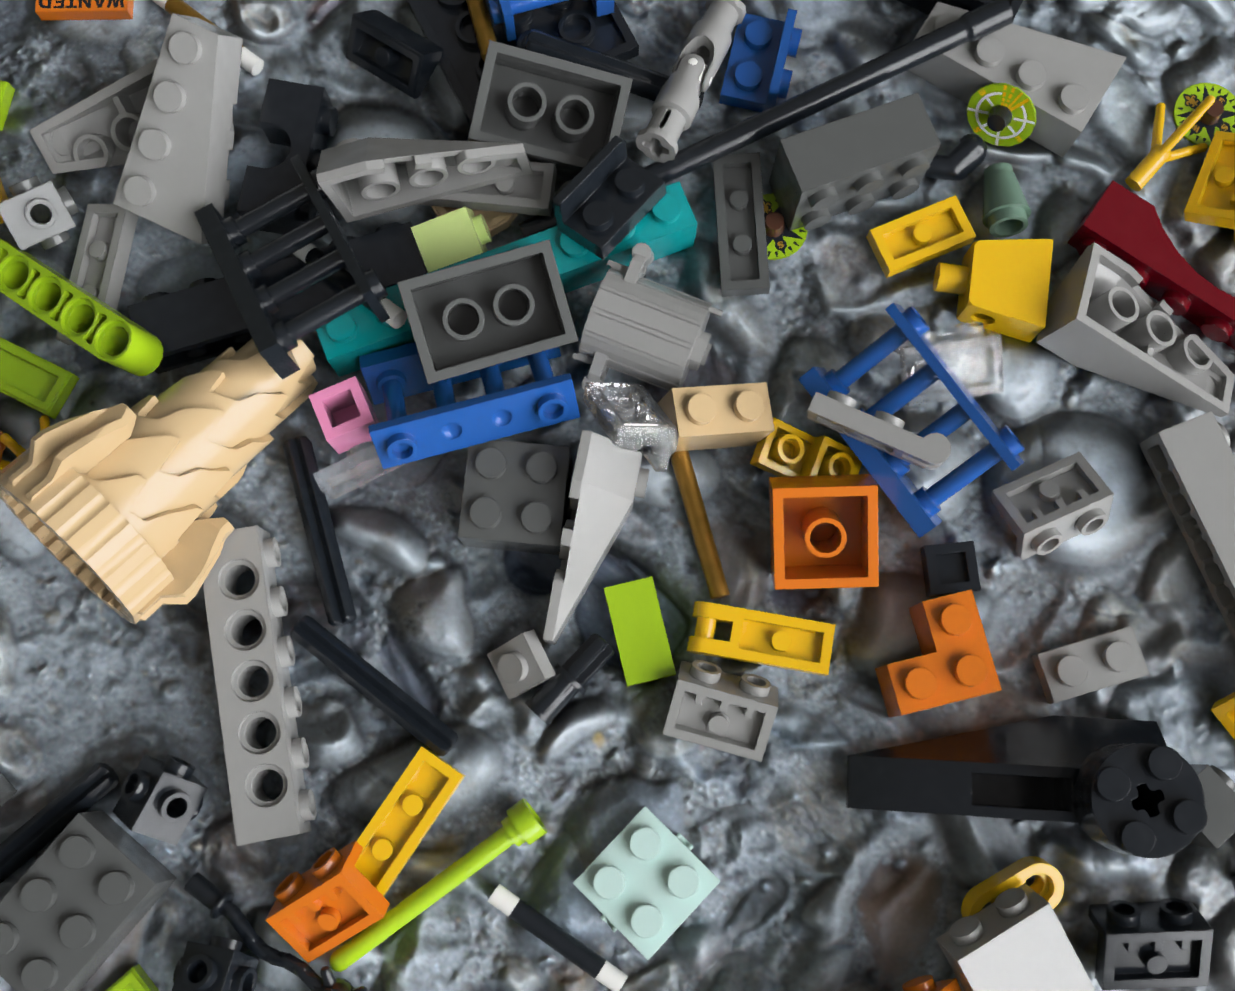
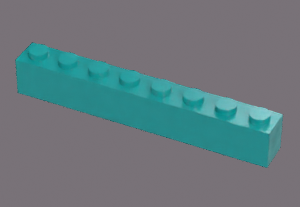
(665, 228)

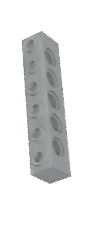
(240, 712)

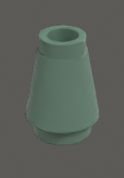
(1003, 202)

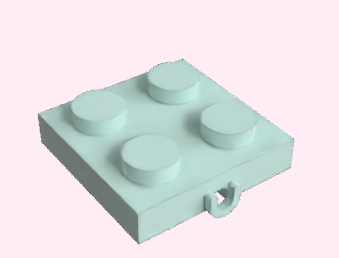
(646, 882)

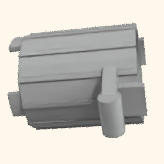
(644, 327)

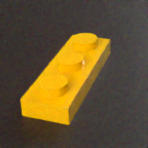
(406, 817)

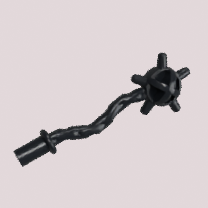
(221, 904)

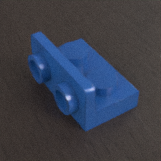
(757, 62)

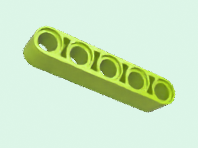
(77, 313)

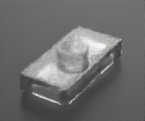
(352, 472)

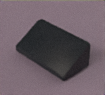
(392, 51)

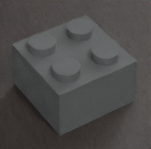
(515, 496)

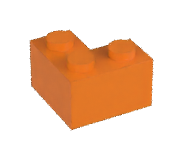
(953, 660)

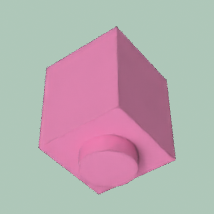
(344, 414)

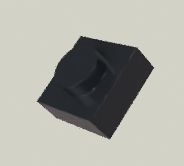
(950, 568)

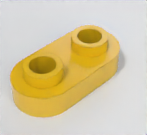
(1047, 884)

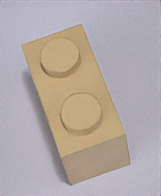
(719, 415)

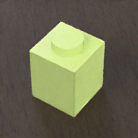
(451, 238)

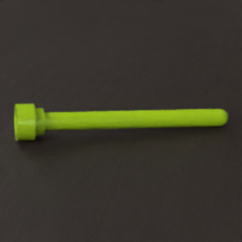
(517, 828)

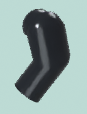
(960, 161)

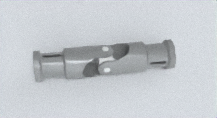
(680, 94)

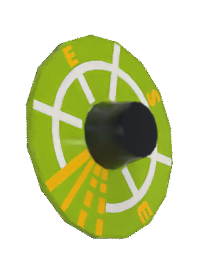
(1001, 114)

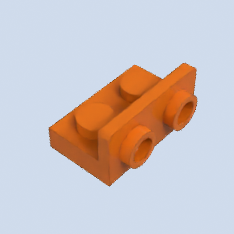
(326, 903)

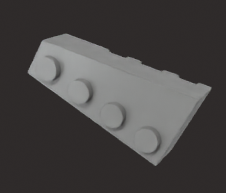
(1056, 73)
(184, 129)

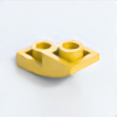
(797, 453)

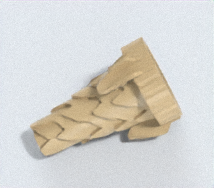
(134, 488)

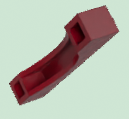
(1134, 234)

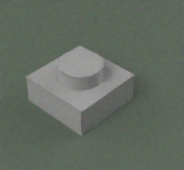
(521, 664)

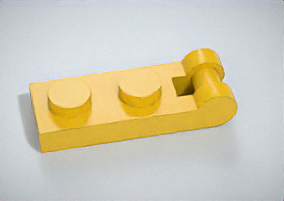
(763, 638)

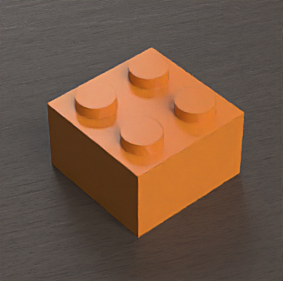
(824, 531)

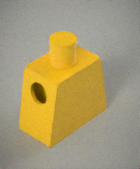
(1001, 285)

